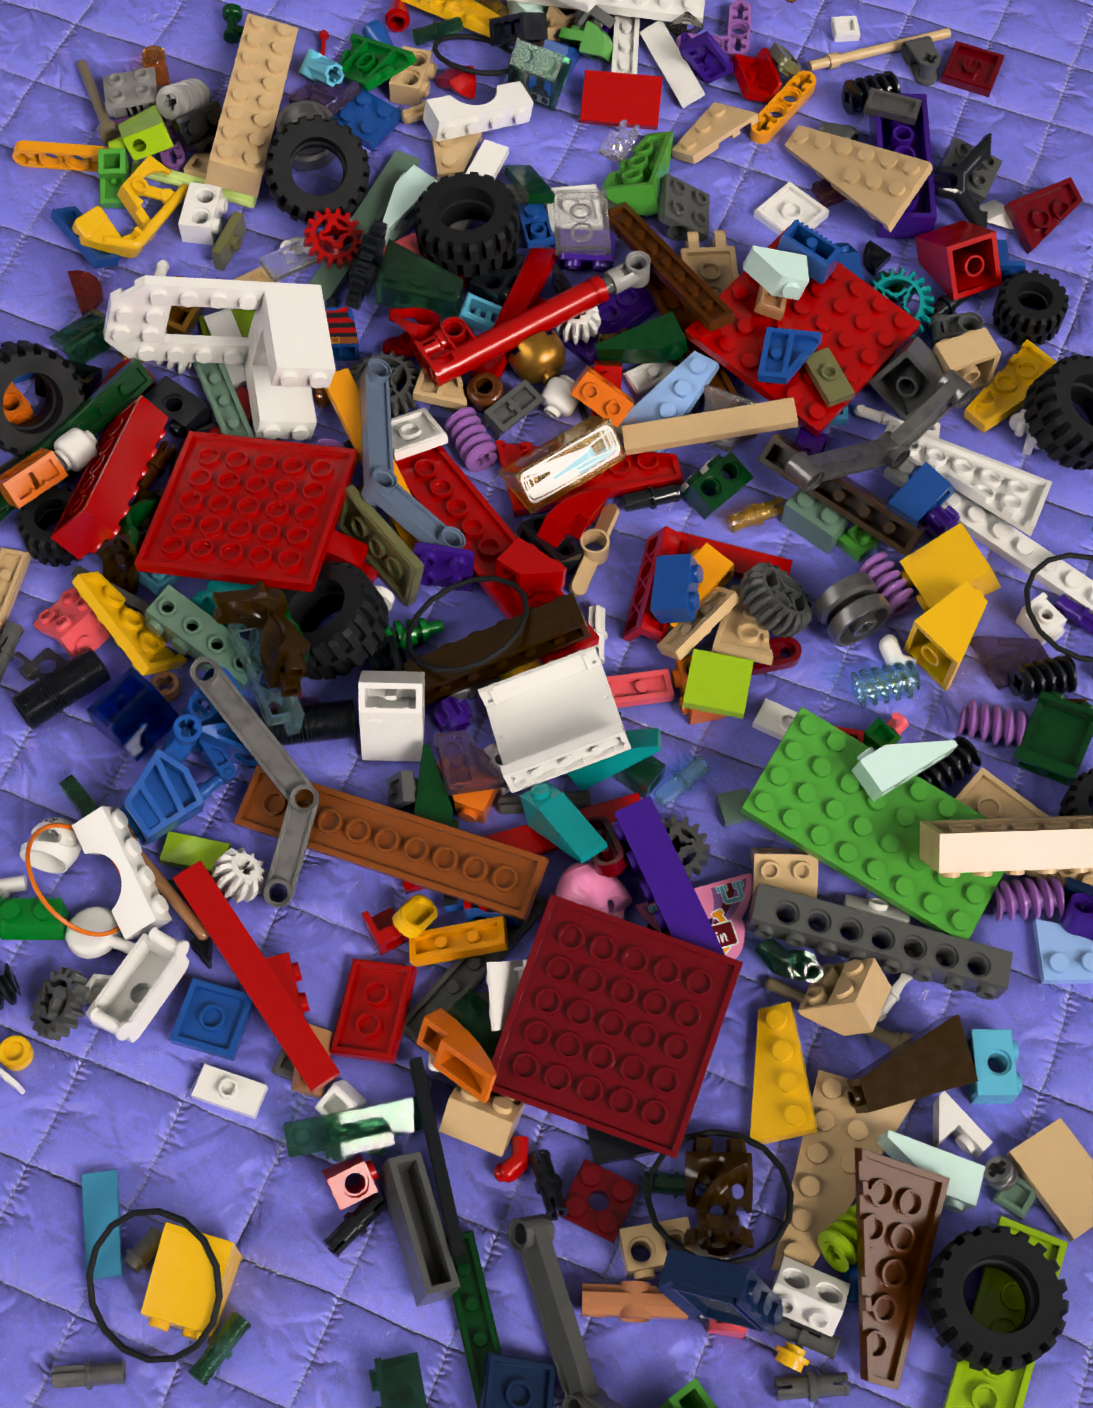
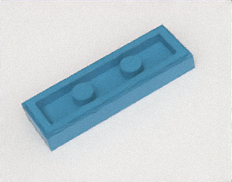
(100, 1208)

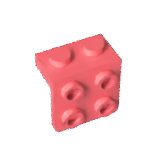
(72, 624)

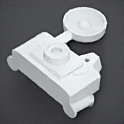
(142, 982)

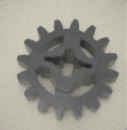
(688, 847)
(59, 1003)

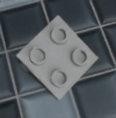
(130, 90)

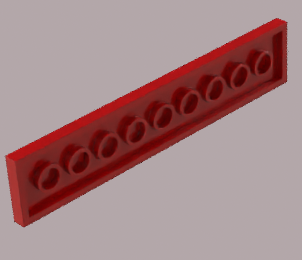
(455, 501)

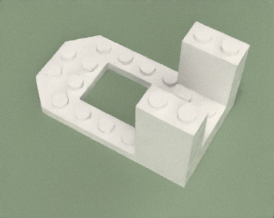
(281, 356)

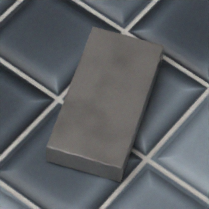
(892, 106)

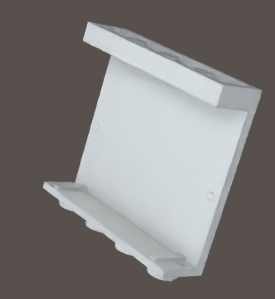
(554, 719)

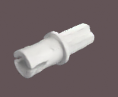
(596, 620)

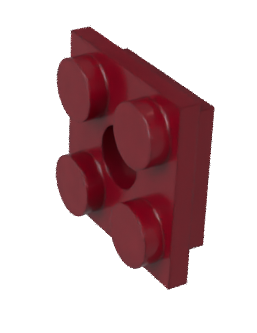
(597, 1180)

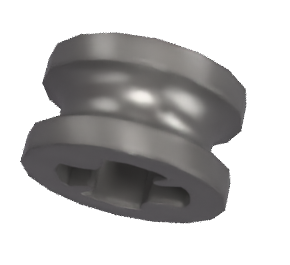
(1003, 1165)

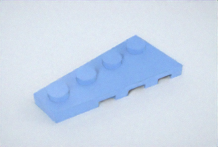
(675, 393)
(1061, 955)

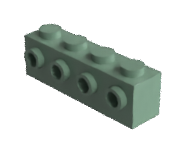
(195, 633)

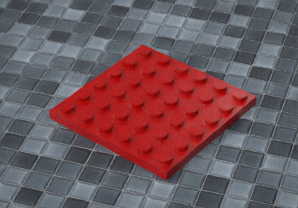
(854, 322)
(248, 511)

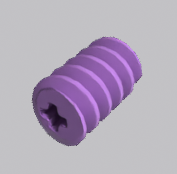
(471, 439)
(887, 583)
(991, 723)
(1028, 896)

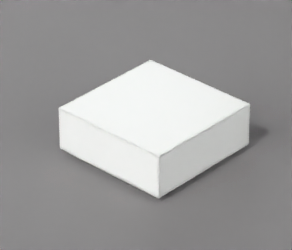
(845, 28)

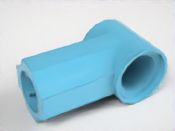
(321, 69)

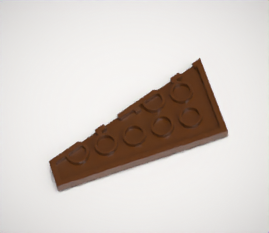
(895, 1240)

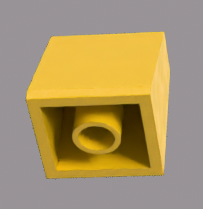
(946, 565)
(944, 633)
(183, 1282)

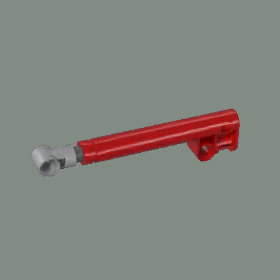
(450, 356)

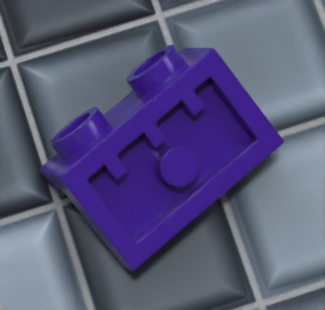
(705, 56)

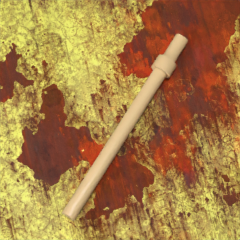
(834, 59)

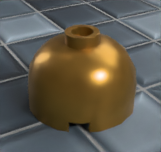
(539, 358)

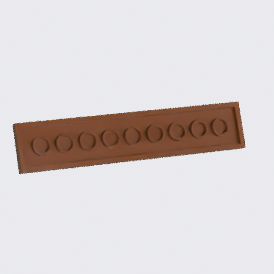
(403, 846)

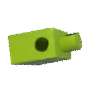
(143, 134)

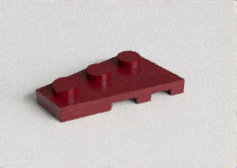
(1041, 211)

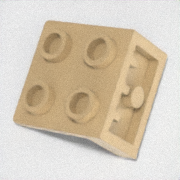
(785, 869)

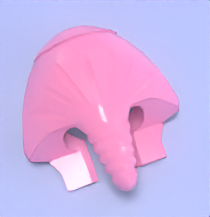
(586, 887)

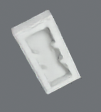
(773, 719)
(877, 907)
(229, 1091)

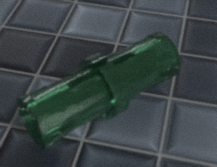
(219, 1348)

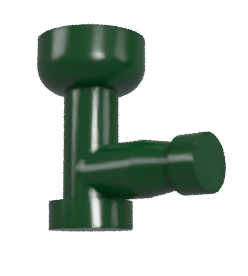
(232, 15)

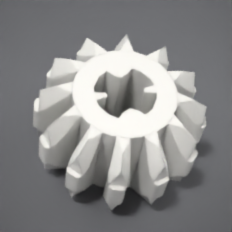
(580, 327)
(239, 875)

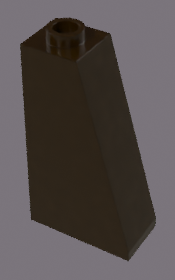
(919, 1067)

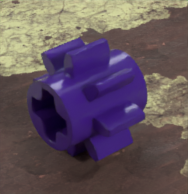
(941, 520)
(452, 715)

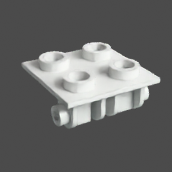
(502, 984)

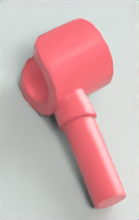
(898, 723)

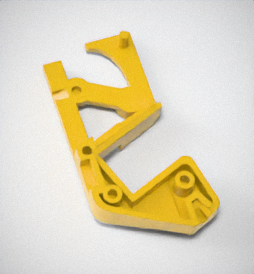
(99, 233)

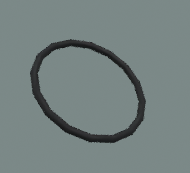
(466, 69)

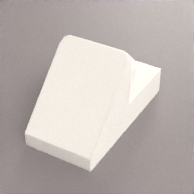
(951, 1119)

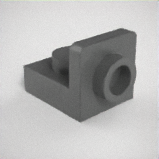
(599, 17)
(402, 790)

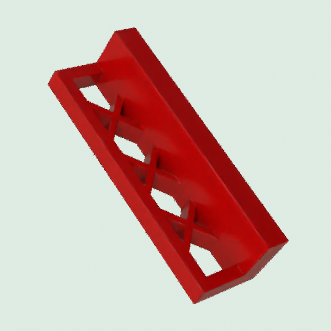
(640, 618)

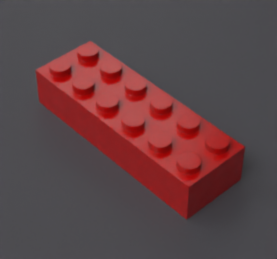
(111, 479)

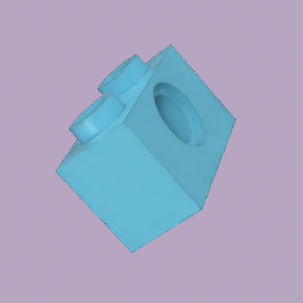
(999, 1047)

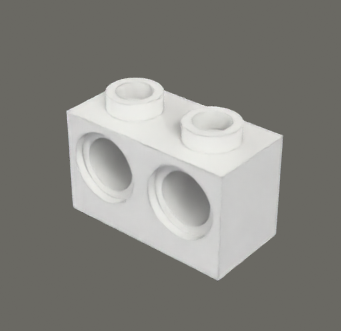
(202, 213)
(810, 1295)

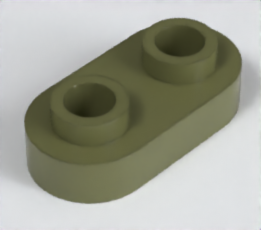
(784, 60)

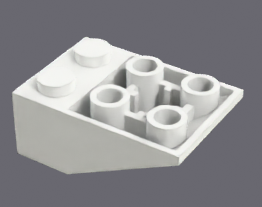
(392, 715)

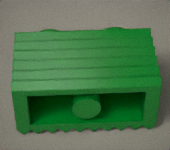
(31, 920)

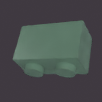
(814, 520)

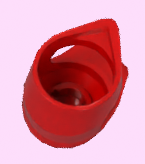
(427, 322)

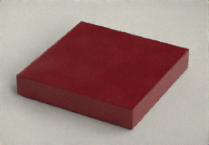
(972, 69)

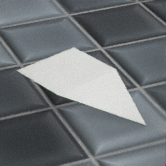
(997, 214)

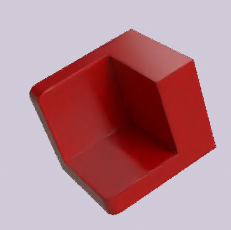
(383, 931)

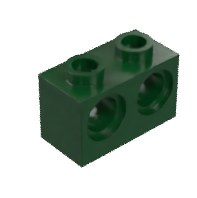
(718, 486)

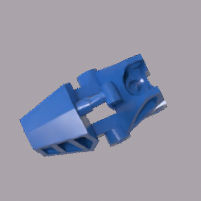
(166, 790)

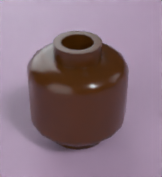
(484, 391)

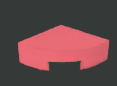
(726, 1329)

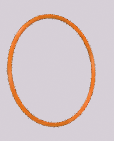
(40, 895)

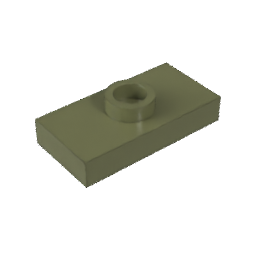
(229, 241)
(828, 377)

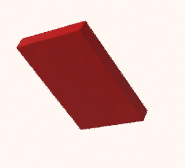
(621, 96)
(373, 1011)

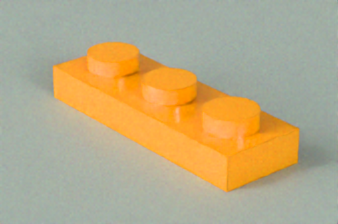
(459, 941)

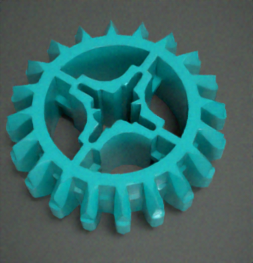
(906, 294)

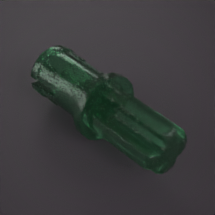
(436, 30)

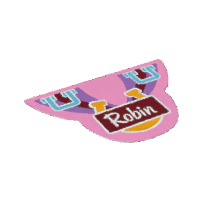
(724, 902)

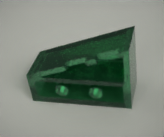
(414, 281)

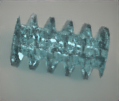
(885, 682)

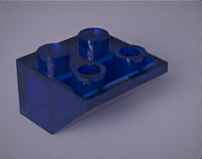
(133, 714)

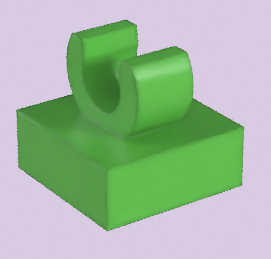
(857, 543)

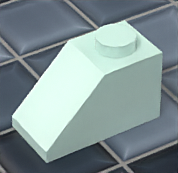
(778, 271)

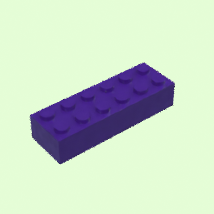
(914, 142)
(663, 875)

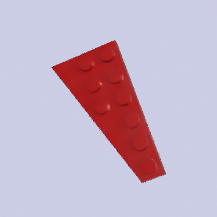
(625, 477)

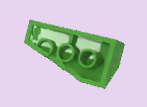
(640, 176)

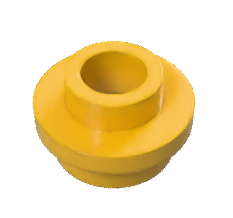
(791, 1356)

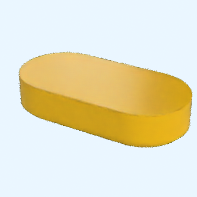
(415, 916)

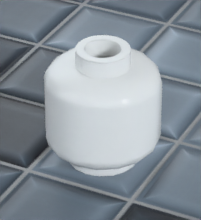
(558, 397)
(75, 449)

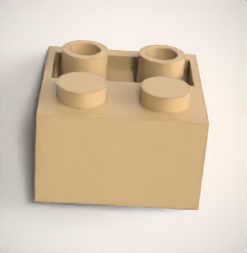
(847, 997)
(479, 1123)

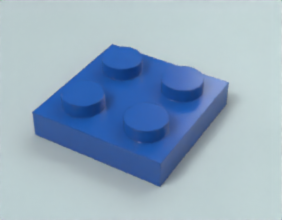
(369, 118)
(212, 1019)

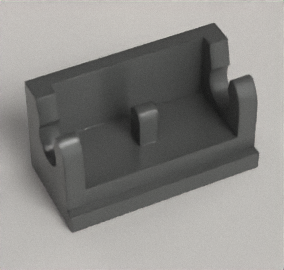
(511, 408)

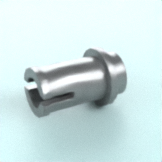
(143, 1250)

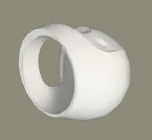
(53, 848)

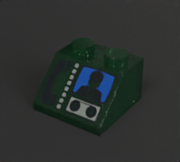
(539, 71)

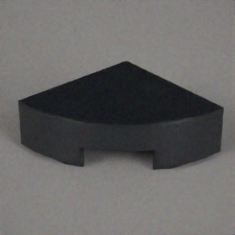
(875, 257)

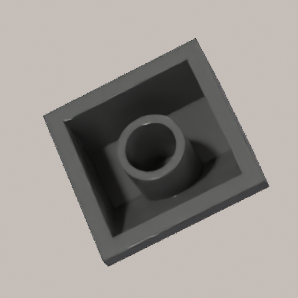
(908, 378)

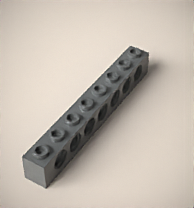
(990, 962)

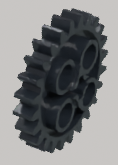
(366, 264)

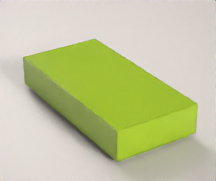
(186, 850)

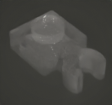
(619, 144)

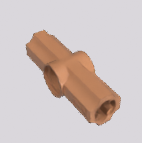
(628, 1301)

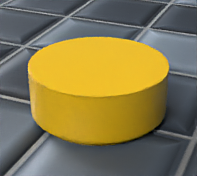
(16, 1053)

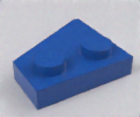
(785, 353)

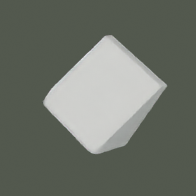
(340, 1097)

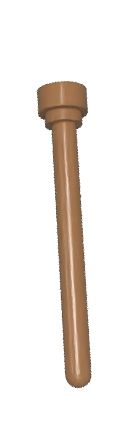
(175, 899)

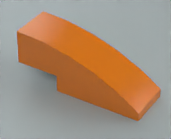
(457, 1054)

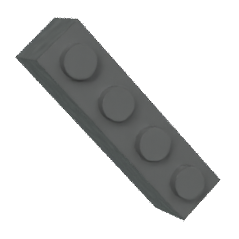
(419, 1229)

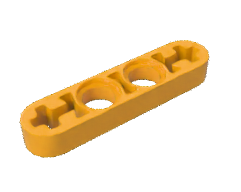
(787, 109)
(26, 155)

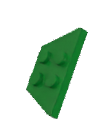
(373, 62)

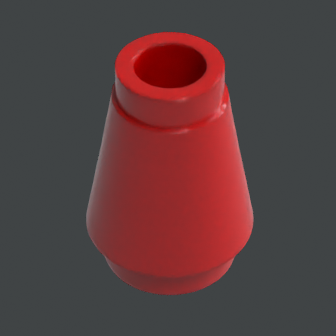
(397, 16)

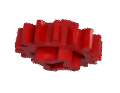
(324, 246)

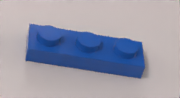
(64, 220)

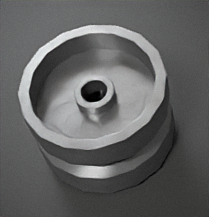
(313, 157)
(852, 609)

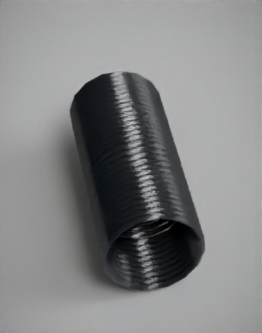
(67, 686)
(320, 723)

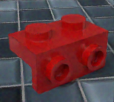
(757, 76)

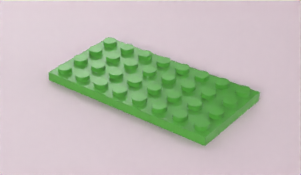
(824, 810)

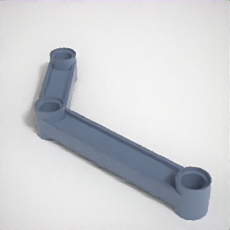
(379, 479)

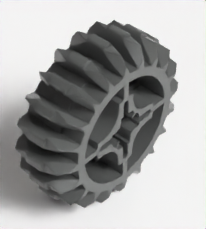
(402, 372)
(775, 599)

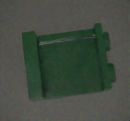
(1056, 738)

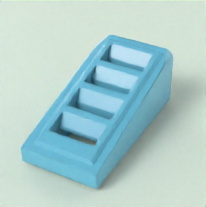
(478, 305)

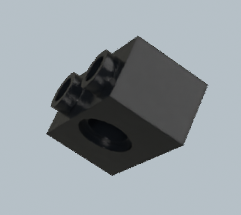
(189, 409)

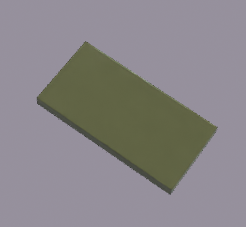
(387, 551)

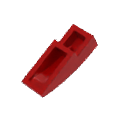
(573, 516)

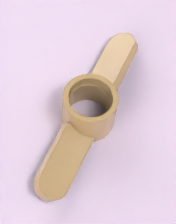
(591, 559)

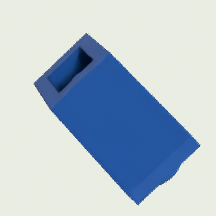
(534, 226)

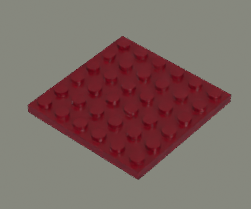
(613, 1025)

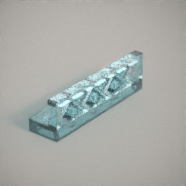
(289, 708)

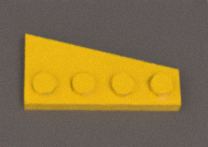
(472, 13)
(1008, 388)
(126, 626)
(780, 1086)

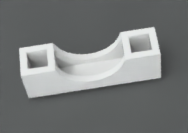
(451, 119)
(140, 902)

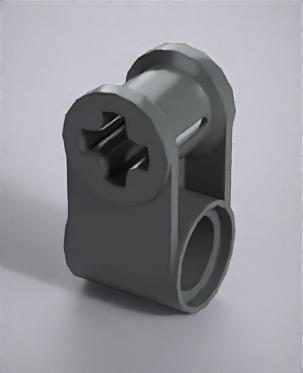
(922, 59)
(953, 325)

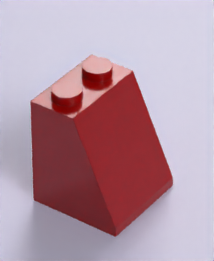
(960, 258)

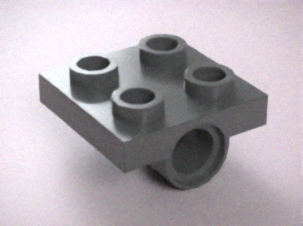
(980, 180)
(683, 208)

